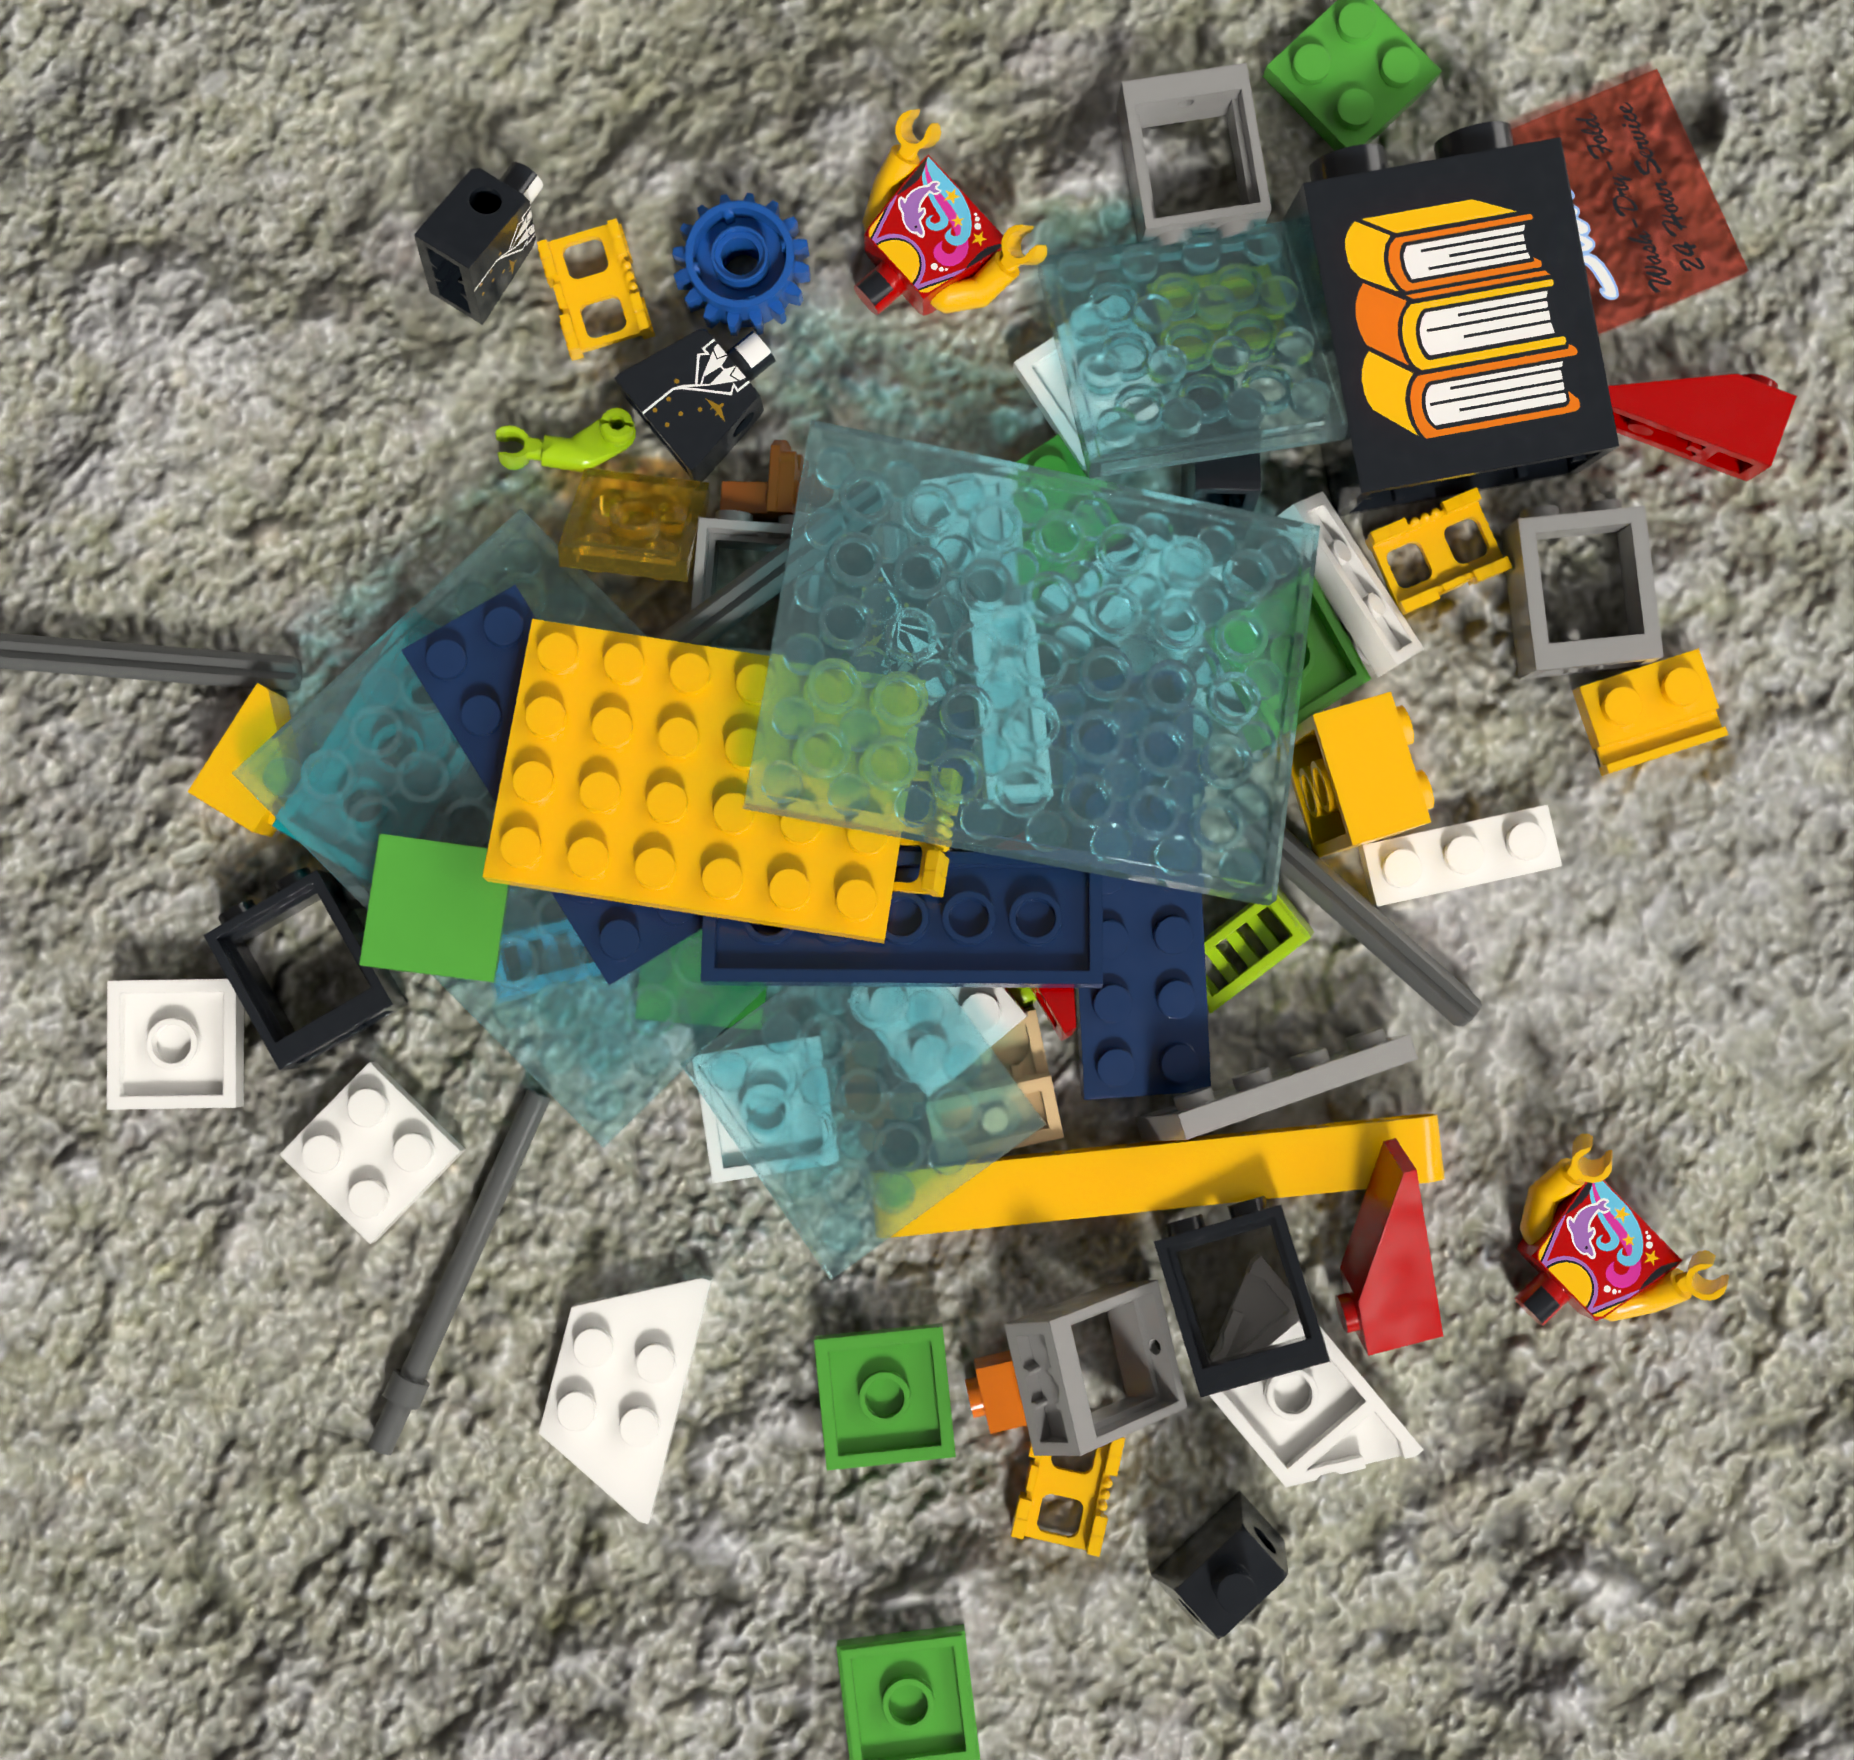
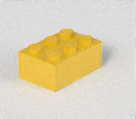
(1358, 775)

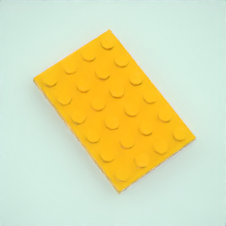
(635, 785)

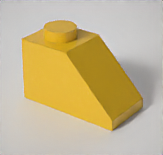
(215, 785)

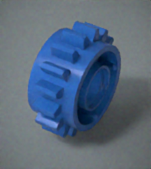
(733, 231)

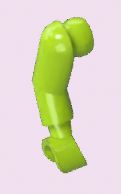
(585, 449)

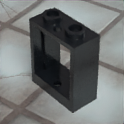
(247, 920)
(1255, 1364)

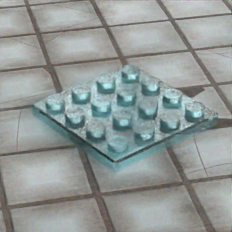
(1190, 350)
(861, 1107)

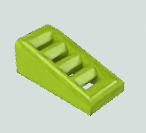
(1287, 915)

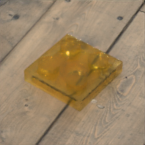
(634, 525)

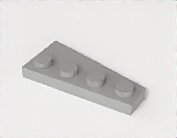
(1264, 1091)

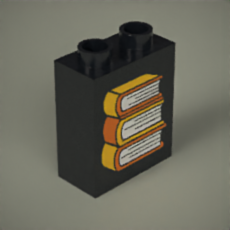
(1452, 318)

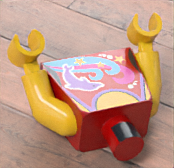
(932, 237)
(1599, 1249)

